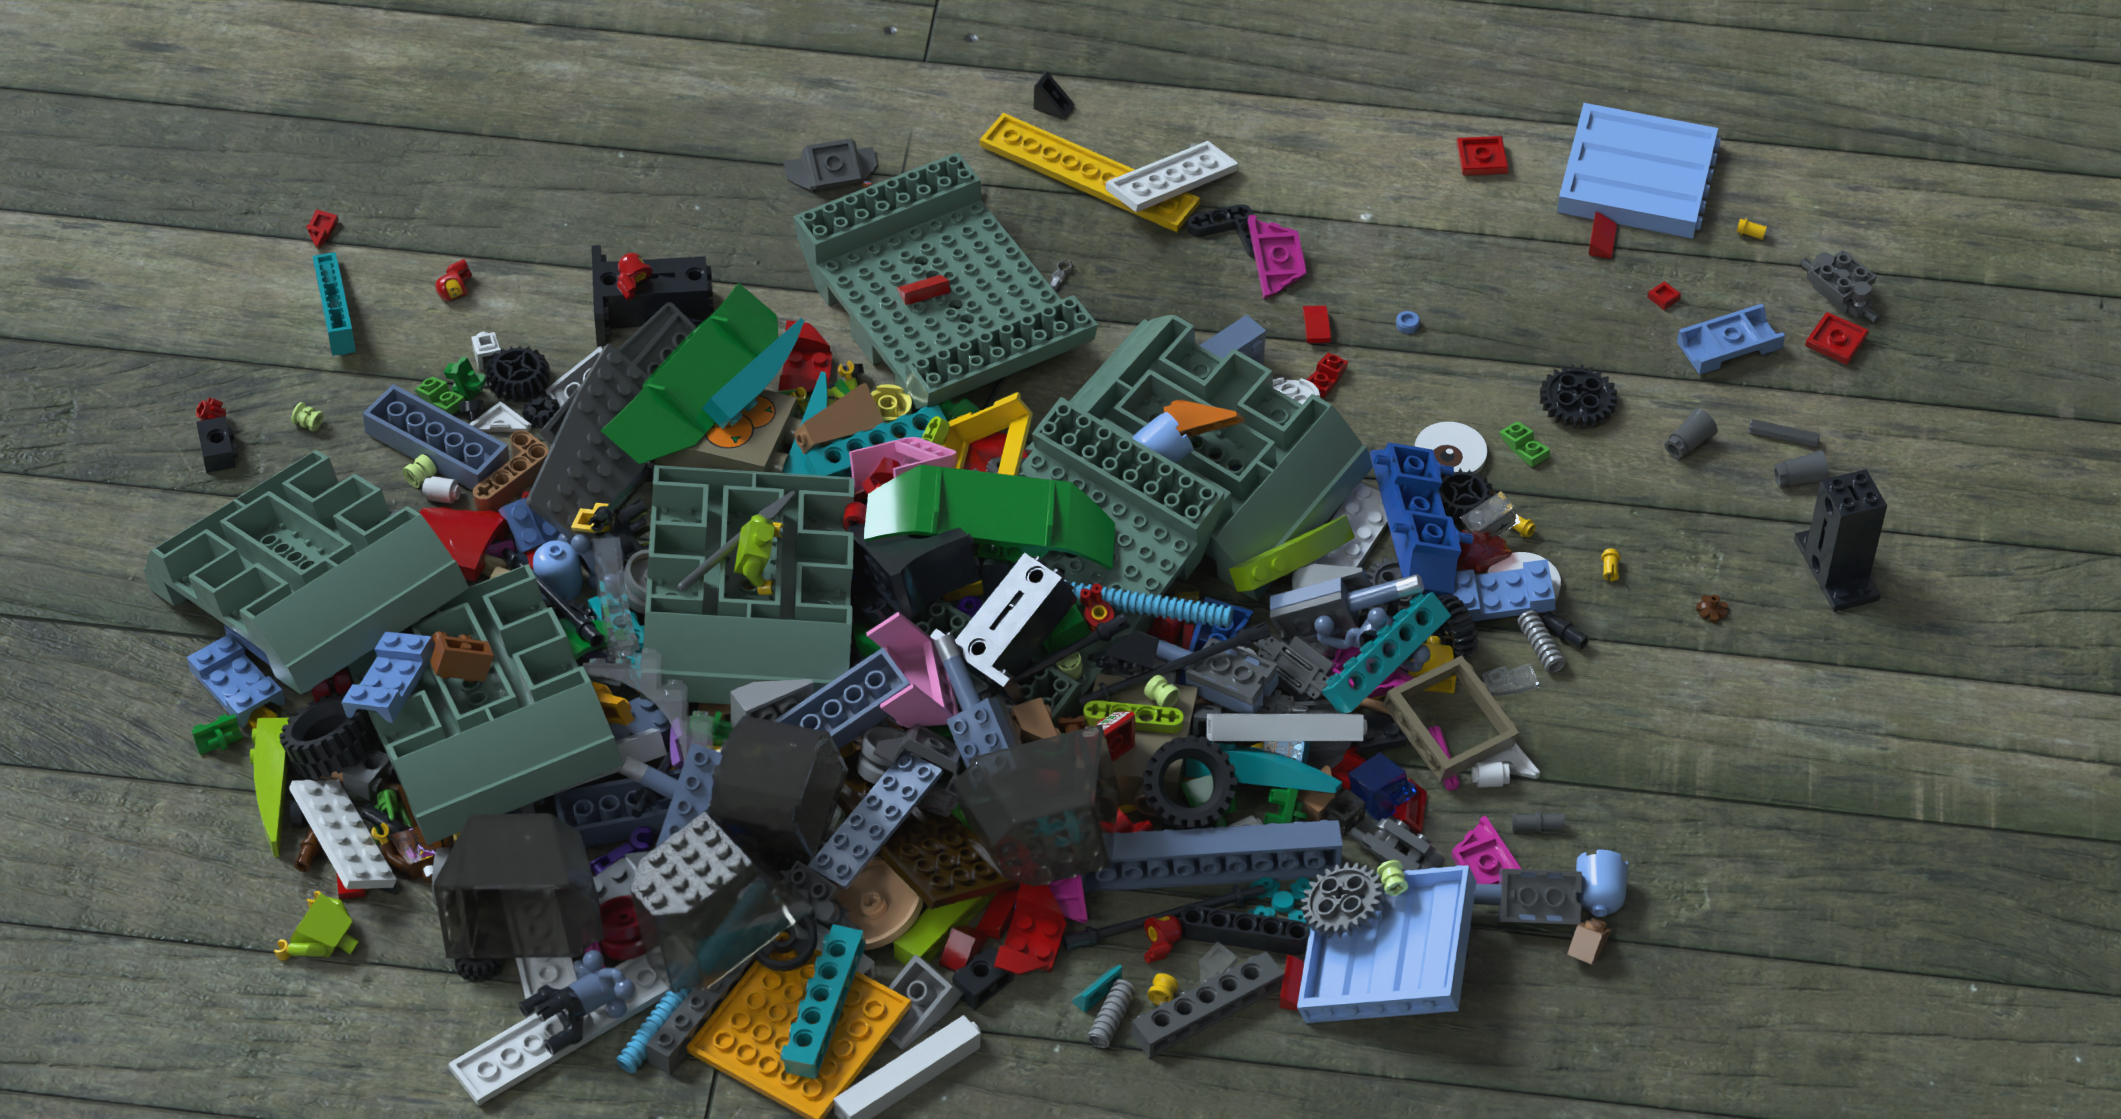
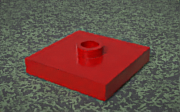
(1482, 155)
(1837, 338)

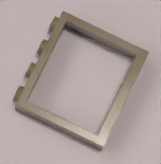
(1421, 738)

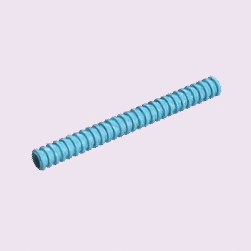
(1163, 606)
(636, 1049)

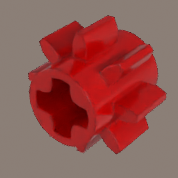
(210, 409)

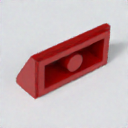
(1602, 236)
(924, 289)
(998, 914)
(1291, 983)

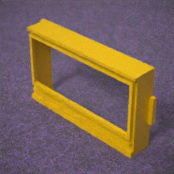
(1004, 413)

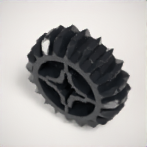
(517, 373)
(1463, 493)
(1458, 629)

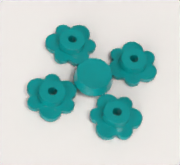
(1282, 900)

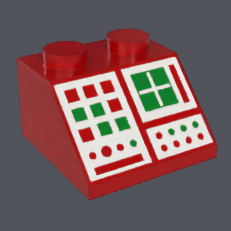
(1119, 732)

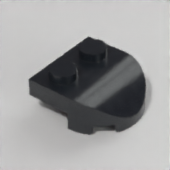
(1381, 734)

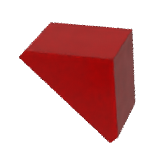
(962, 947)

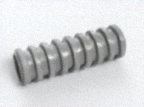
(1541, 641)
(1111, 1013)

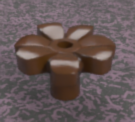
(1712, 608)

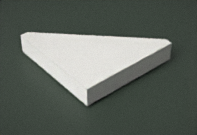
(501, 419)
(1518, 762)

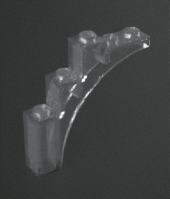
(612, 593)
(671, 698)

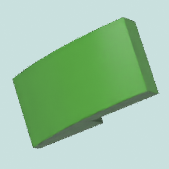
(438, 394)
(1523, 444)

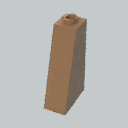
(839, 420)

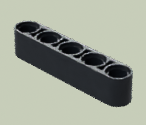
(1261, 931)

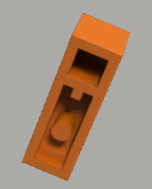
(1201, 418)

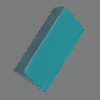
(1097, 989)

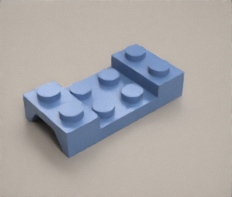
(1728, 338)
(527, 526)
(1506, 591)
(392, 675)
(233, 678)

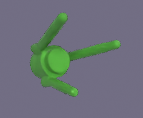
(389, 804)

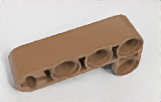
(513, 476)

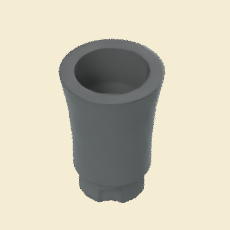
(1691, 433)
(1802, 470)

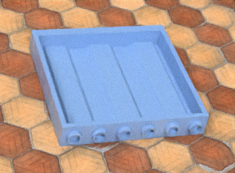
(1639, 170)
(1402, 962)

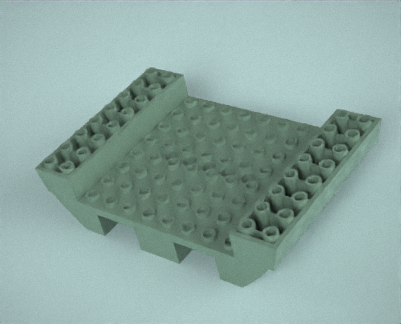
(926, 228)
(1292, 455)
(1160, 533)
(309, 569)
(731, 635)
(525, 738)

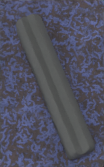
(1784, 433)

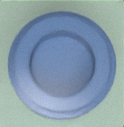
(1407, 322)

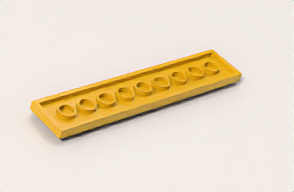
(1077, 167)

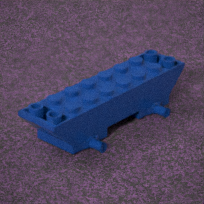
(1420, 530)

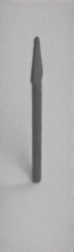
(769, 512)

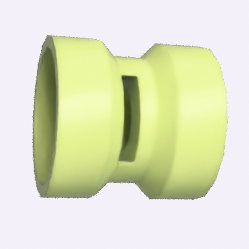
(417, 473)
(1073, 660)
(1159, 690)

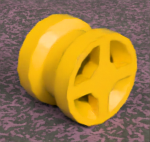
(1163, 989)

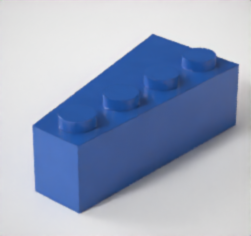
(1202, 633)

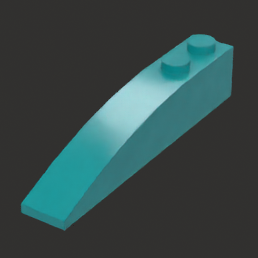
(334, 304)
(749, 383)
(818, 402)
(1268, 769)

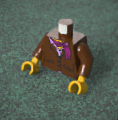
(409, 852)

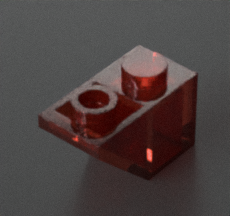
(1483, 551)

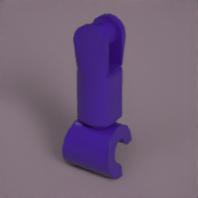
(640, 841)

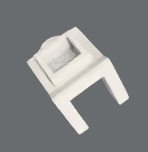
(484, 345)

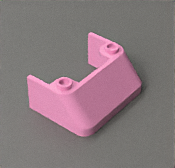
(907, 451)
(930, 696)

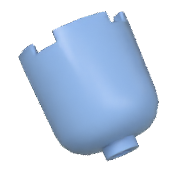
(1164, 438)
(559, 568)
(1602, 882)

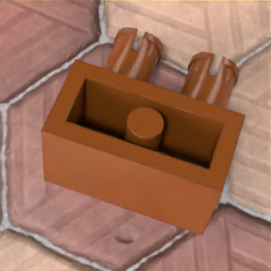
(461, 657)

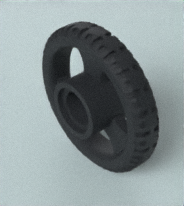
(804, 948)

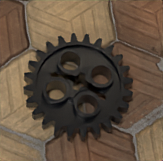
(1578, 396)

